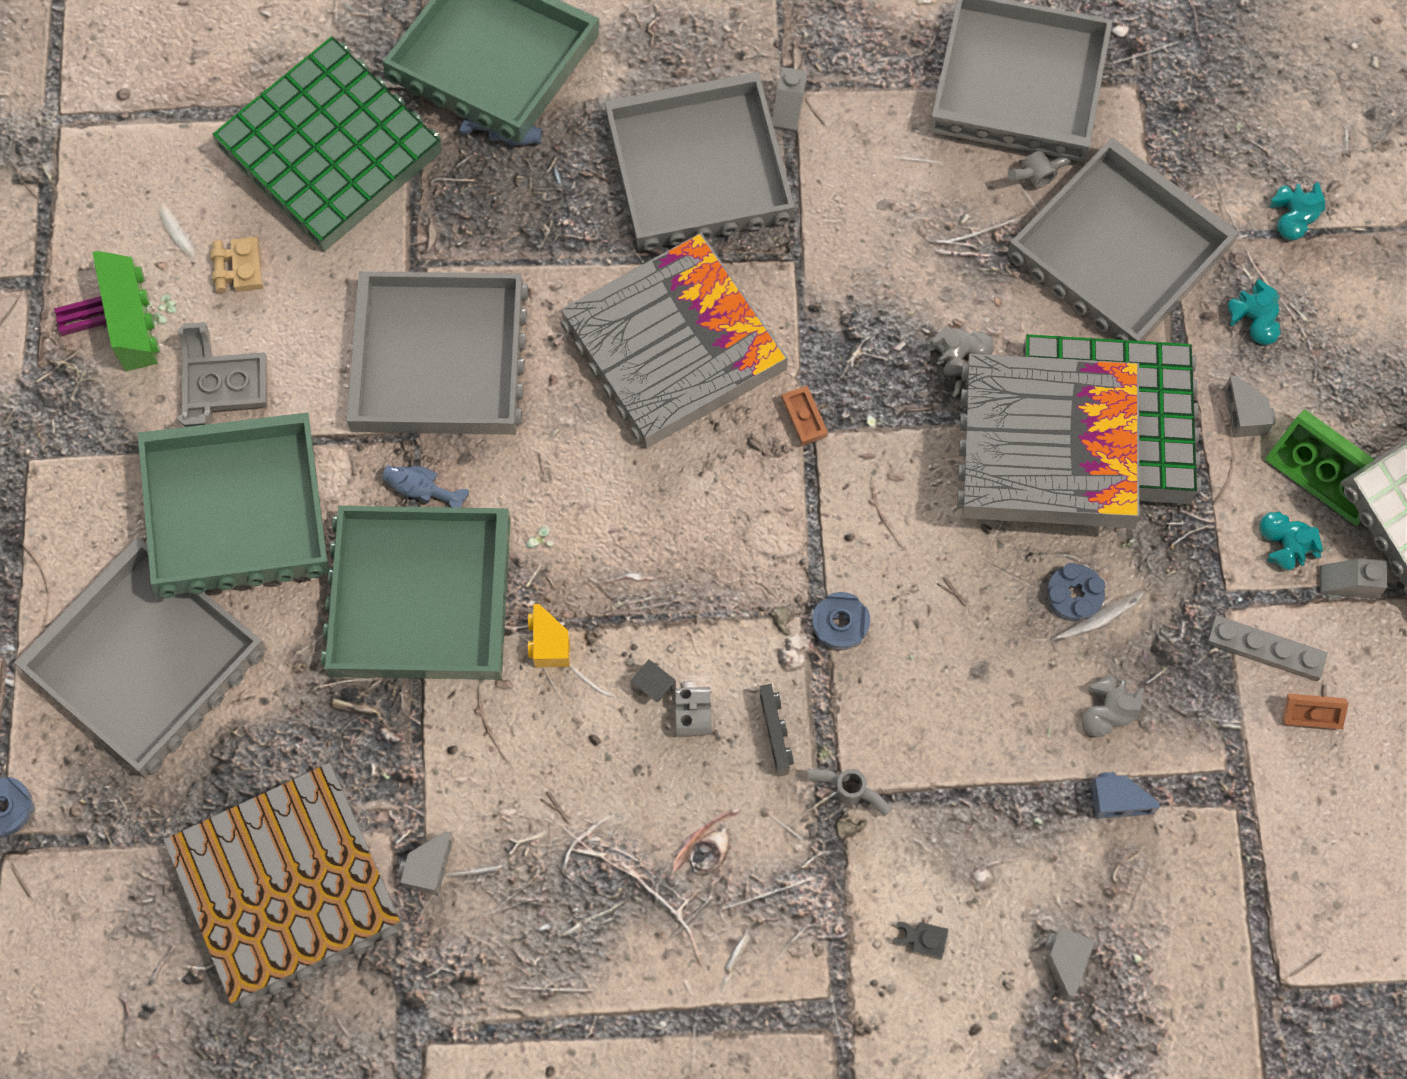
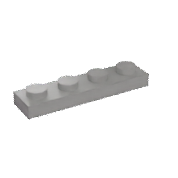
(1267, 648)

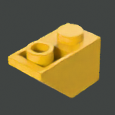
(550, 640)

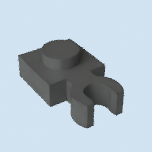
(926, 940)

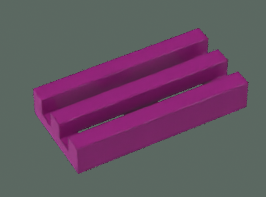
(80, 310)

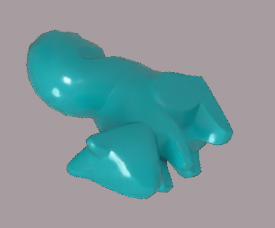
(1302, 207)
(1261, 308)
(1295, 537)

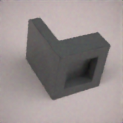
(652, 681)

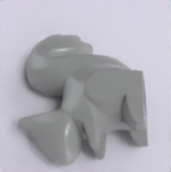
(956, 344)
(1118, 710)

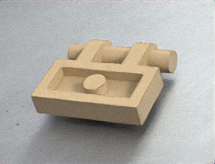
(245, 262)

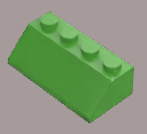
(126, 310)
(1319, 461)

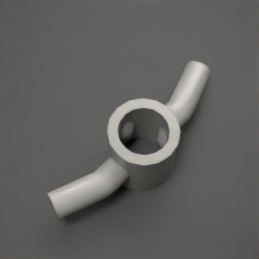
(1038, 169)
(846, 797)

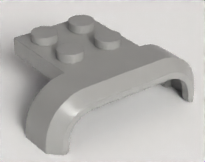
(217, 381)

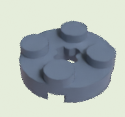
(1070, 577)
(841, 637)
(19, 806)

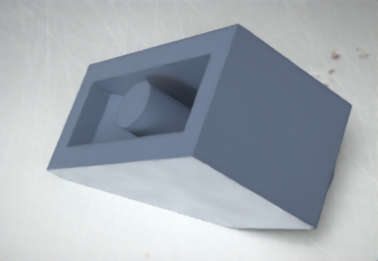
(1120, 797)

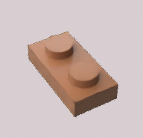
(804, 415)
(1315, 711)

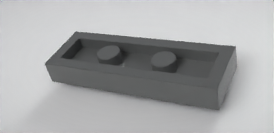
(776, 730)

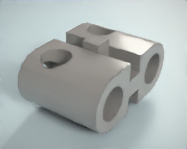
(693, 711)

